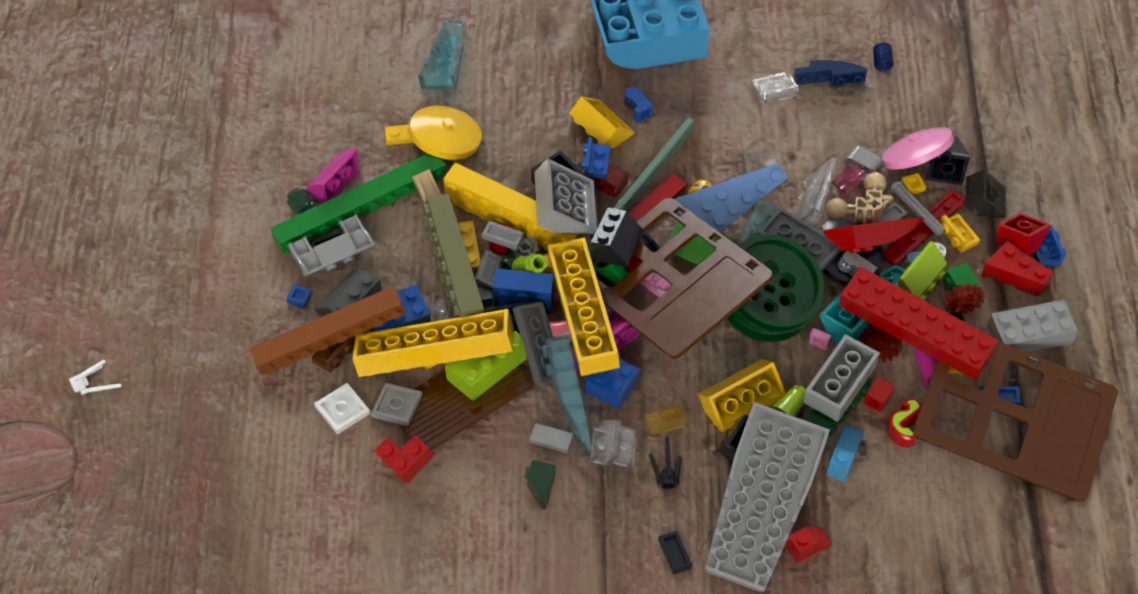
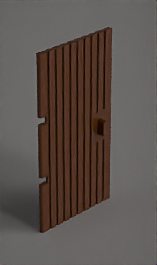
(448, 411)

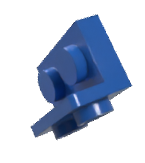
(596, 160)

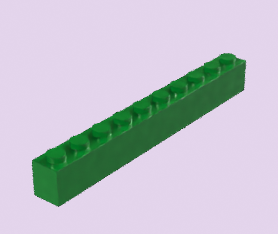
(359, 200)

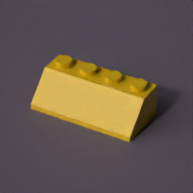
(737, 393)

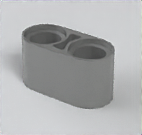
(865, 159)

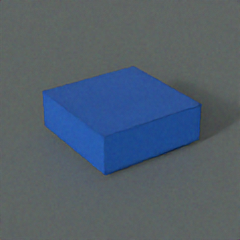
(299, 296)

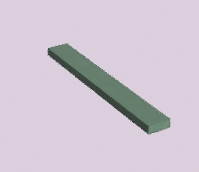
(656, 165)

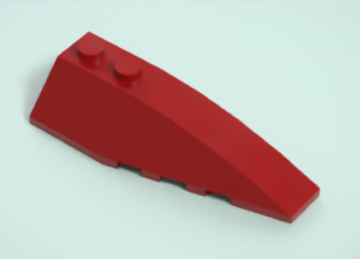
(866, 236)

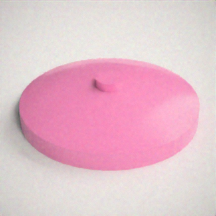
(918, 148)

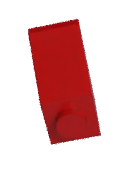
(807, 542)

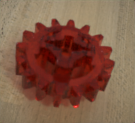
(963, 298)
(881, 342)

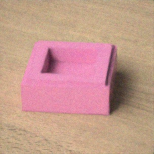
(819, 339)

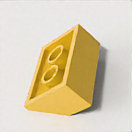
(600, 122)

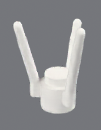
(80, 381)

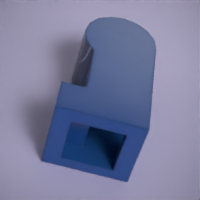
(638, 103)

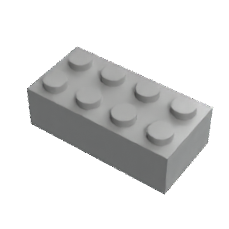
(1034, 326)
(841, 377)

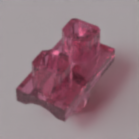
(849, 178)

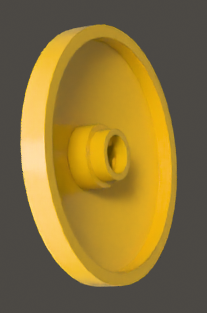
(445, 132)

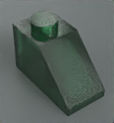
(540, 481)

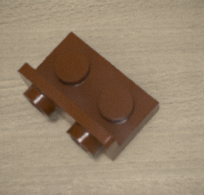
(333, 355)

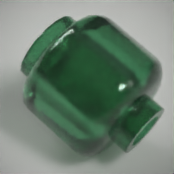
(300, 200)

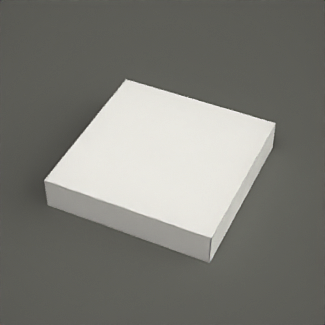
(342, 408)

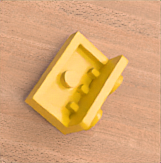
(959, 233)

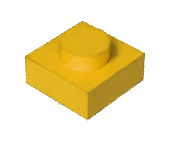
(914, 183)

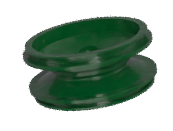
(802, 293)

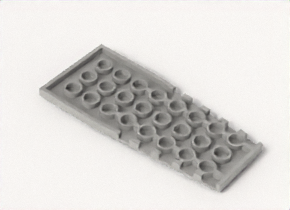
(764, 495)

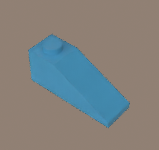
(845, 453)

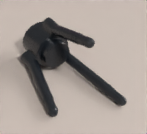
(668, 478)

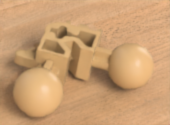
(865, 210)

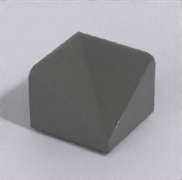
(485, 296)

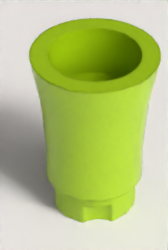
(530, 263)
(791, 402)

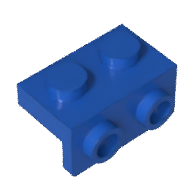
(1050, 252)

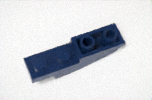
(836, 72)

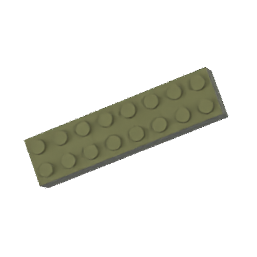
(451, 257)

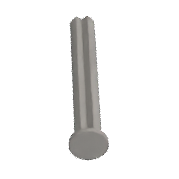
(917, 208)

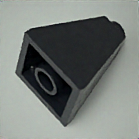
(950, 165)

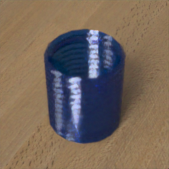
(883, 57)

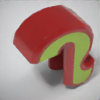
(900, 420)

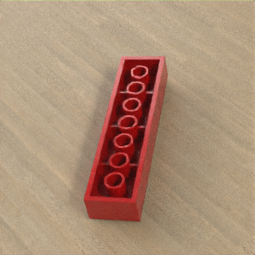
(918, 323)

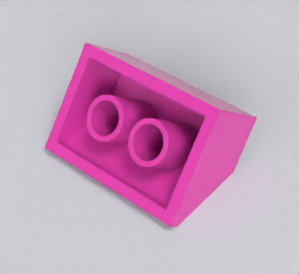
(335, 176)

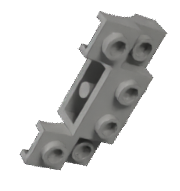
(333, 252)

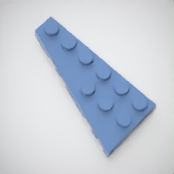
(729, 200)

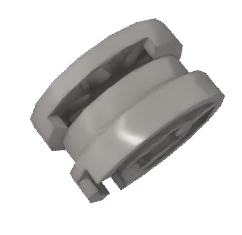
(527, 247)

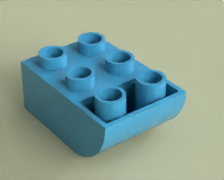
(651, 31)

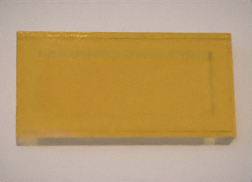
(666, 420)

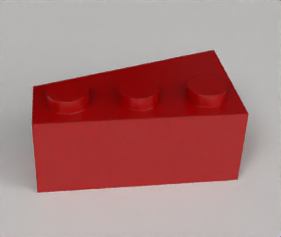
(1018, 269)

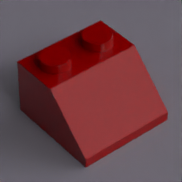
(1023, 232)

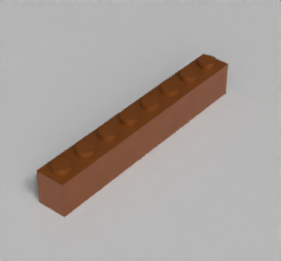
(327, 330)

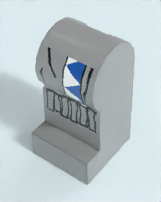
(851, 262)

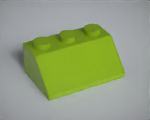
(924, 272)

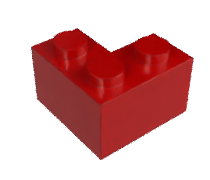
(405, 461)

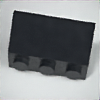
(616, 238)

